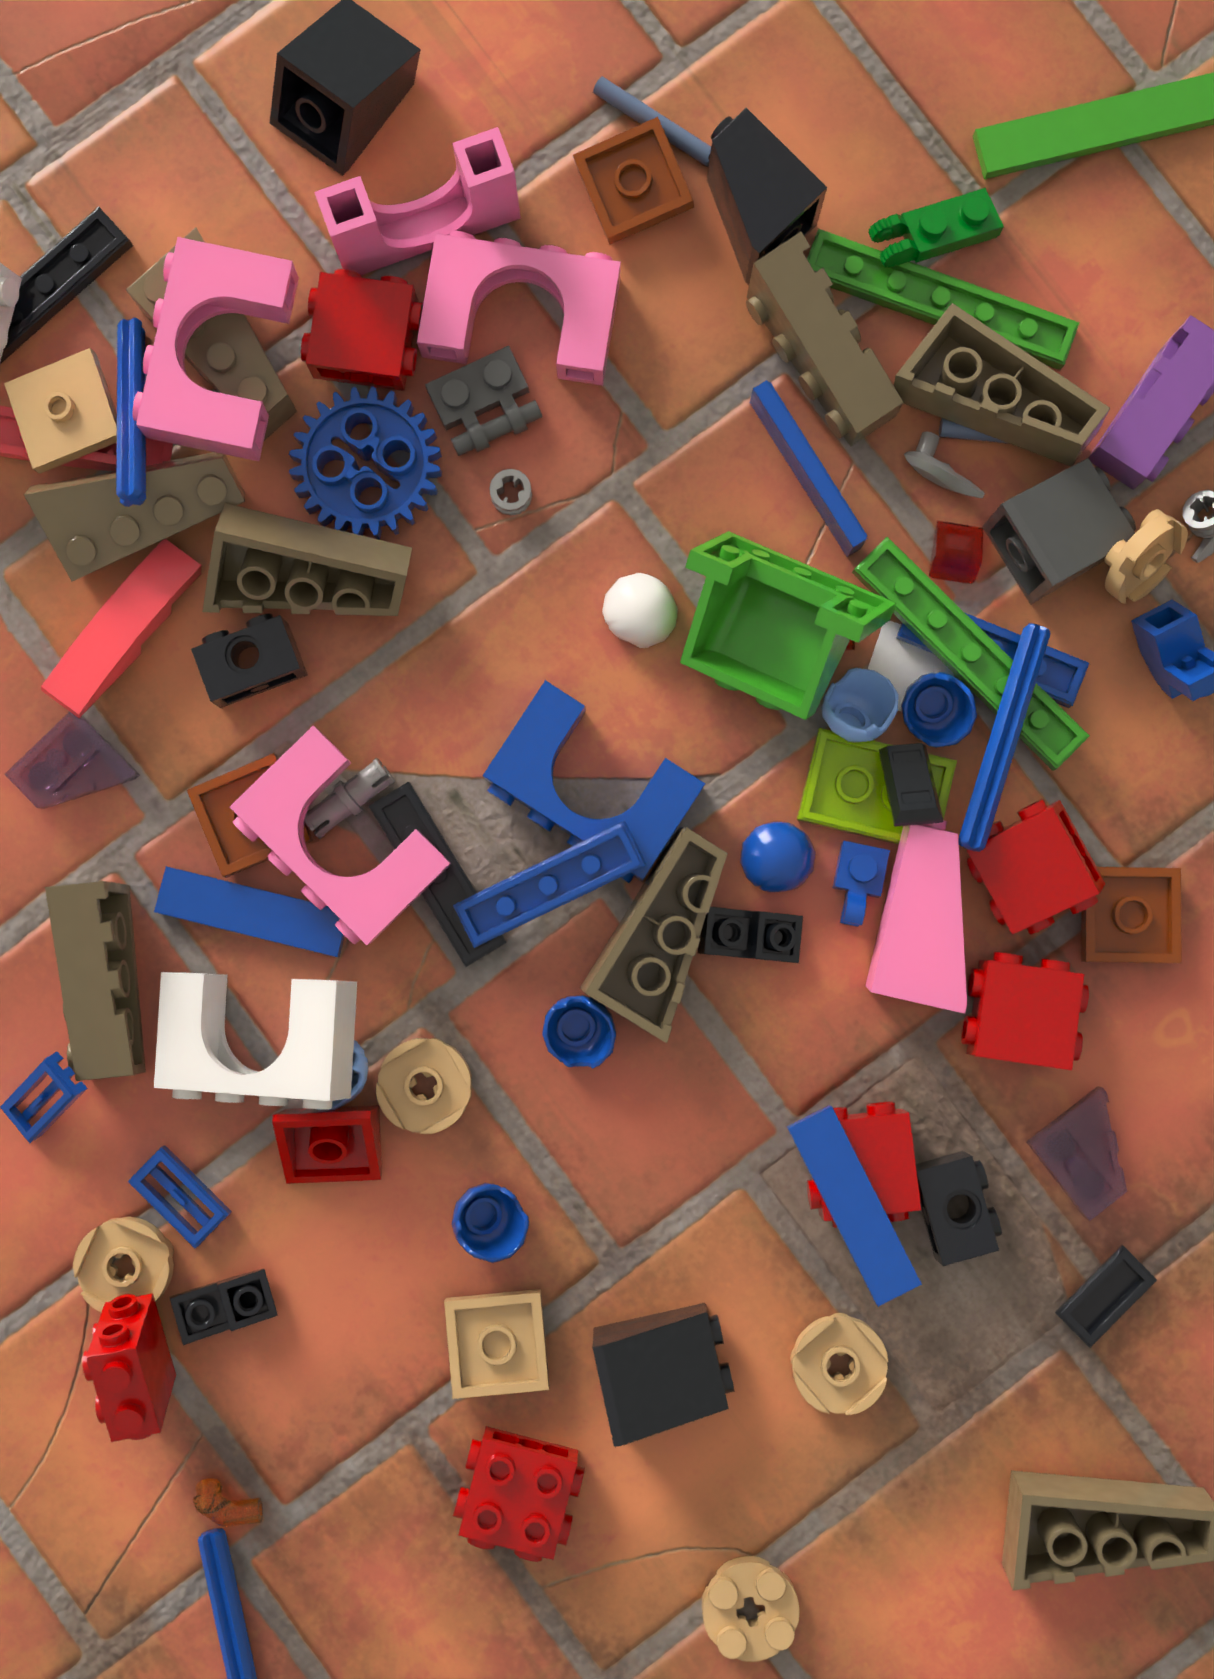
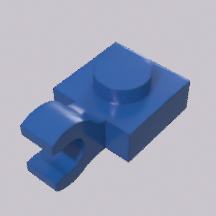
(860, 874)

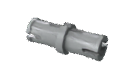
(348, 798)

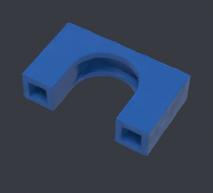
(525, 774)

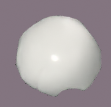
(640, 610)

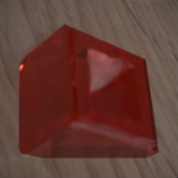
(956, 552)

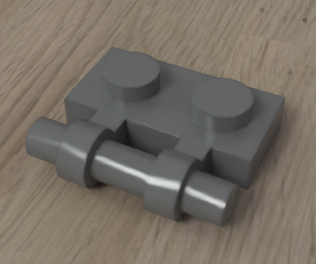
(478, 389)

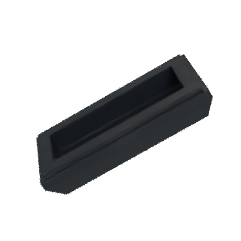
(910, 785)
(1105, 1296)

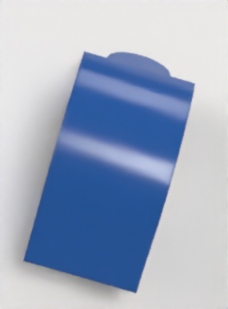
(1175, 650)

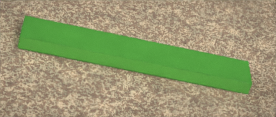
(1095, 126)
(928, 294)
(965, 649)

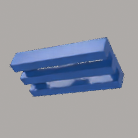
(61, 1081)
(193, 1183)

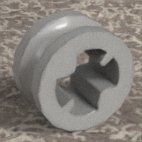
(497, 488)
(1192, 507)

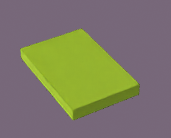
(849, 789)

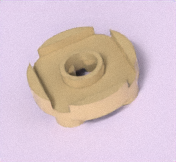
(1140, 562)
(398, 1077)
(116, 1237)
(837, 1392)
(772, 1628)

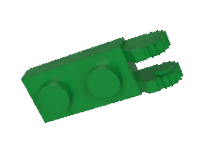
(938, 228)

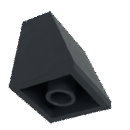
(341, 83)
(760, 189)
(660, 1371)

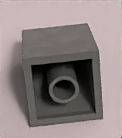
(1058, 529)

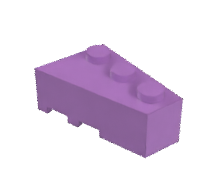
(1159, 407)

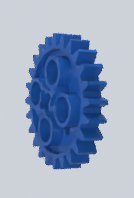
(390, 432)

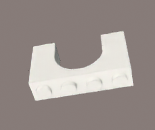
(197, 1057)

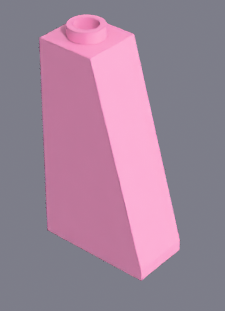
(921, 924)

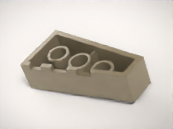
(820, 342)
(223, 350)
(998, 389)
(93, 527)
(301, 567)
(653, 945)
(98, 978)
(1100, 1525)

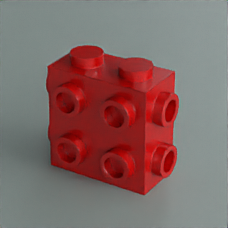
(362, 330)
(1036, 868)
(1025, 1012)
(887, 1155)
(130, 1368)
(518, 1494)

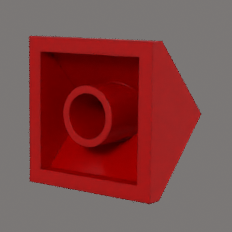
(329, 1144)

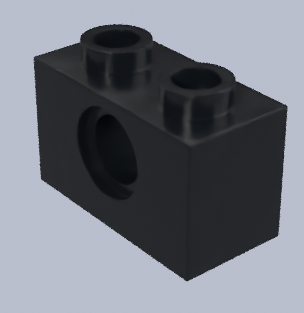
(277, 661)
(960, 1237)

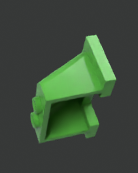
(774, 623)

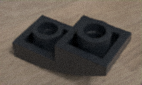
(751, 935)
(223, 1306)

